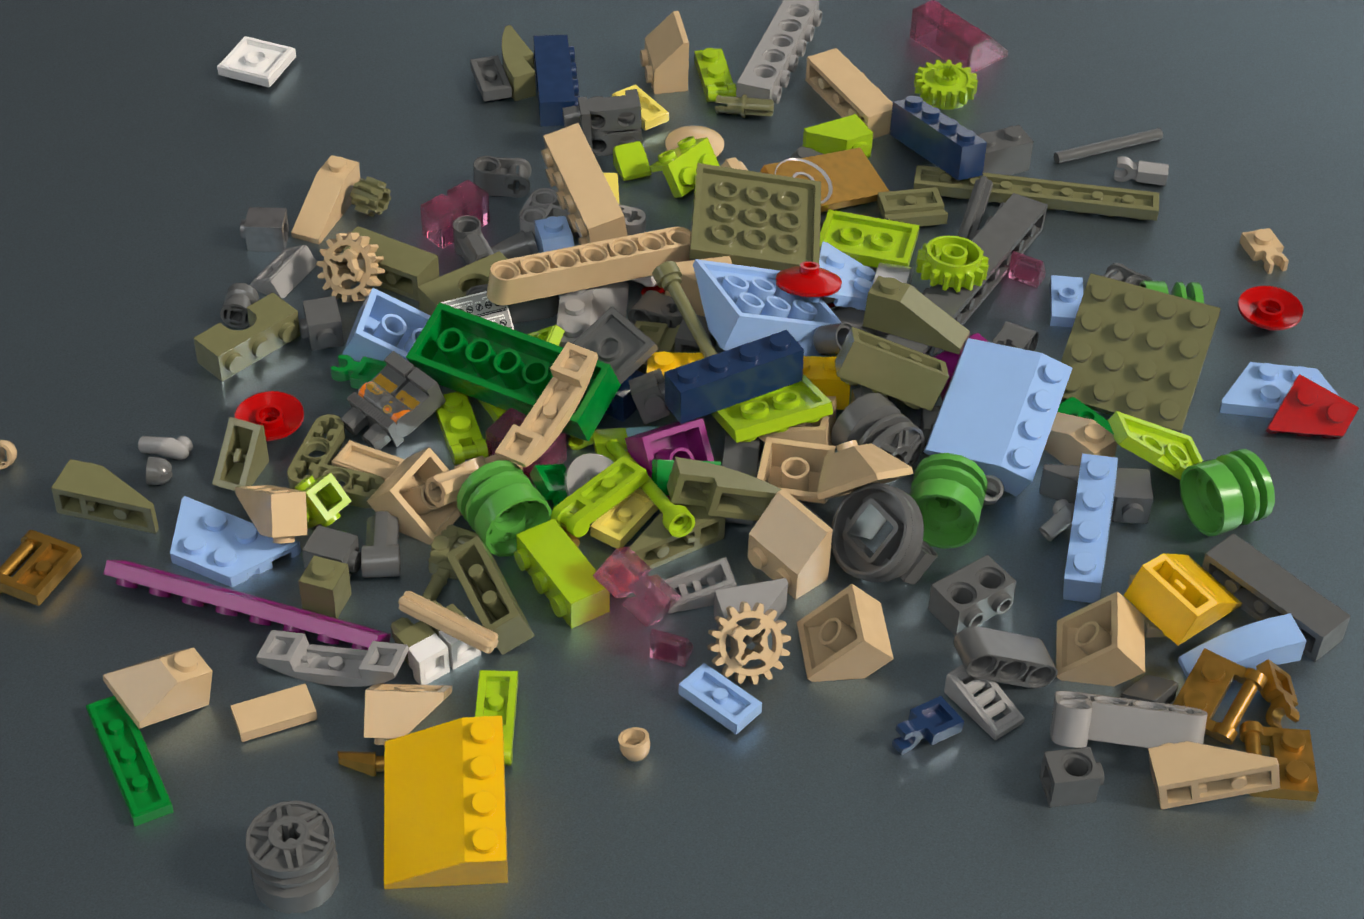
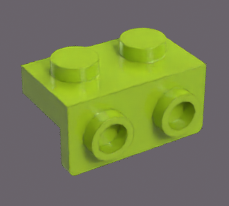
(681, 163)

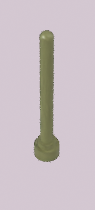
(669, 278)

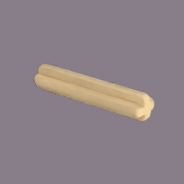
(448, 622)

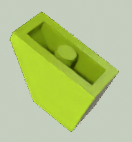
(839, 135)

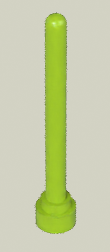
(676, 518)

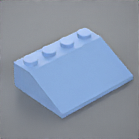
(748, 305)
(1000, 410)

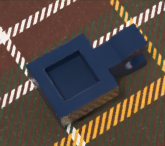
(931, 721)

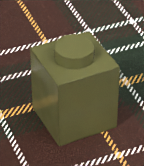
(325, 586)

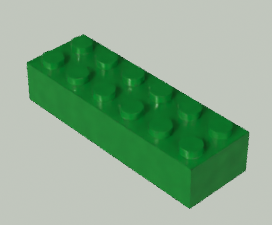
(503, 366)

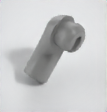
(166, 446)
(1061, 519)

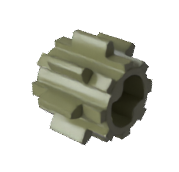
(370, 196)

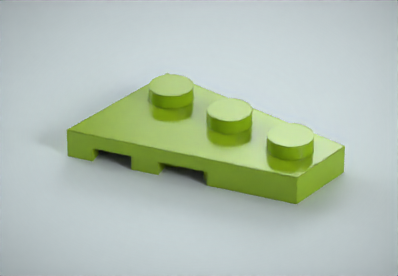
(1155, 444)

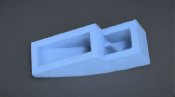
(1254, 643)

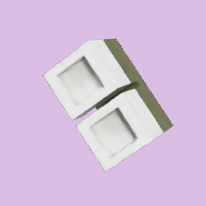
(431, 650)

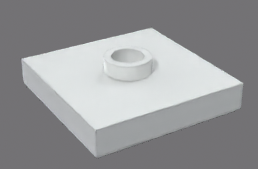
(256, 61)

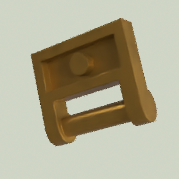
(42, 571)
(1208, 686)
(1294, 756)

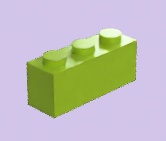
(561, 573)

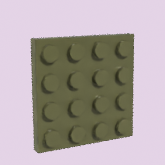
(755, 218)
(1137, 351)

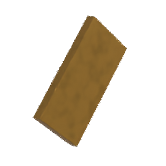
(849, 170)

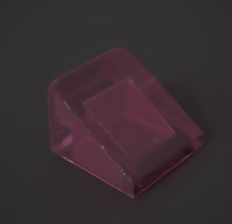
(1026, 270)
(670, 647)

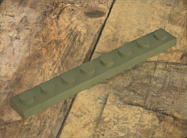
(1056, 194)

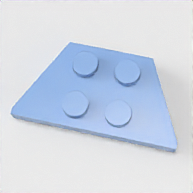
(854, 276)
(1263, 388)
(223, 544)

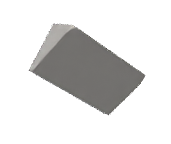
(285, 271)

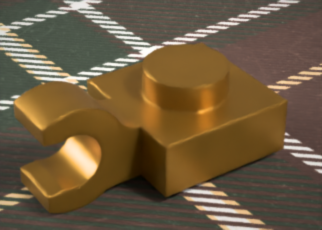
(1278, 692)

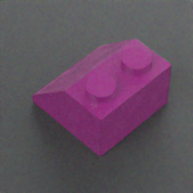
(670, 441)

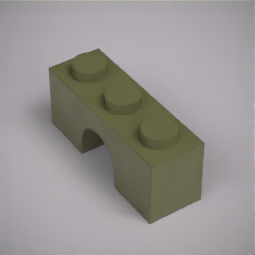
(455, 283)
(230, 351)

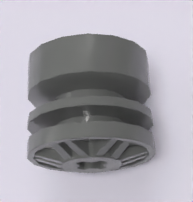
(879, 422)
(292, 856)

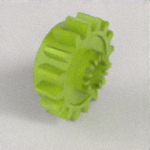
(945, 84)
(952, 263)

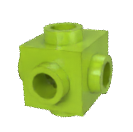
(323, 499)

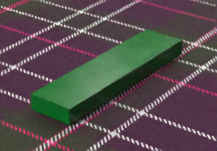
(129, 761)

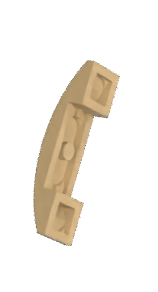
(553, 408)

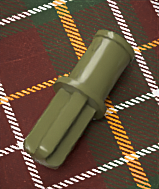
(745, 106)

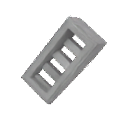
(706, 574)
(960, 689)

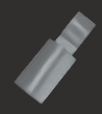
(1141, 171)

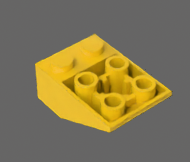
(1179, 596)

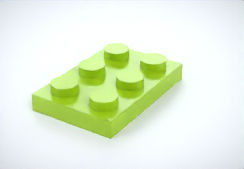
(870, 238)
(775, 411)

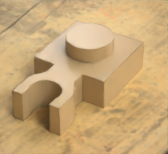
(1264, 246)

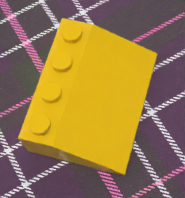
(446, 805)

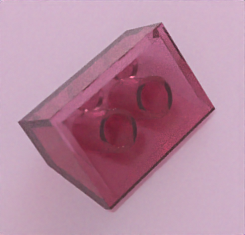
(953, 37)

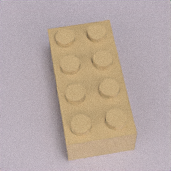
(582, 186)

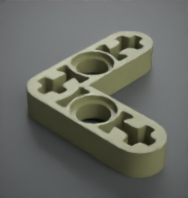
(358, 485)

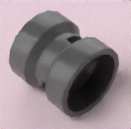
(237, 300)

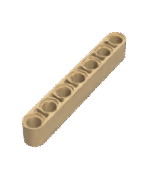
(585, 265)

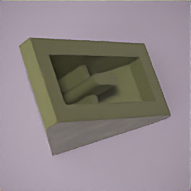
(242, 455)

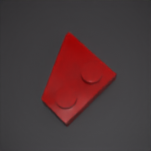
(1312, 411)

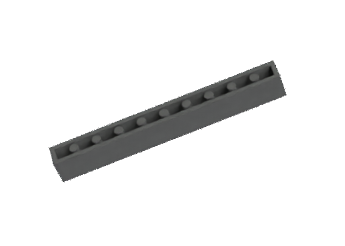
(1009, 230)

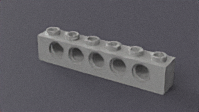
(780, 50)

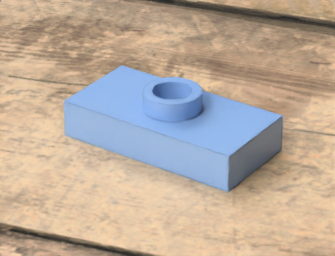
(1065, 299)
(720, 698)

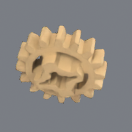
(350, 267)
(739, 654)

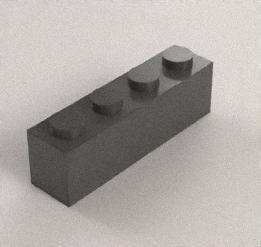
(1273, 591)

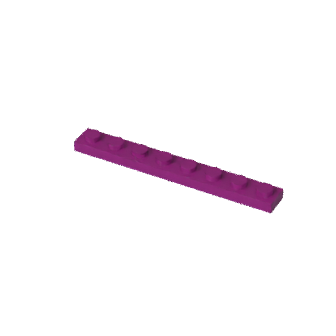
(231, 602)

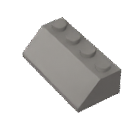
(584, 307)

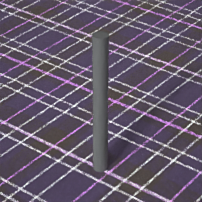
(1108, 146)

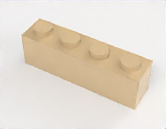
(849, 90)

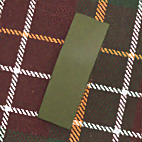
(518, 65)
(719, 489)

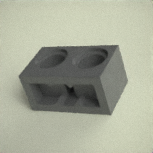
(972, 595)

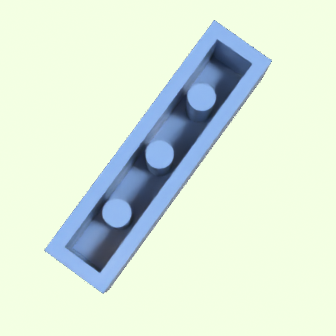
(1090, 528)

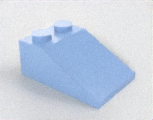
(384, 327)

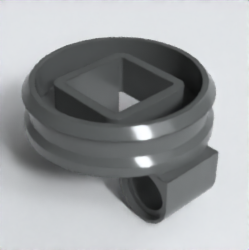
(863, 515)

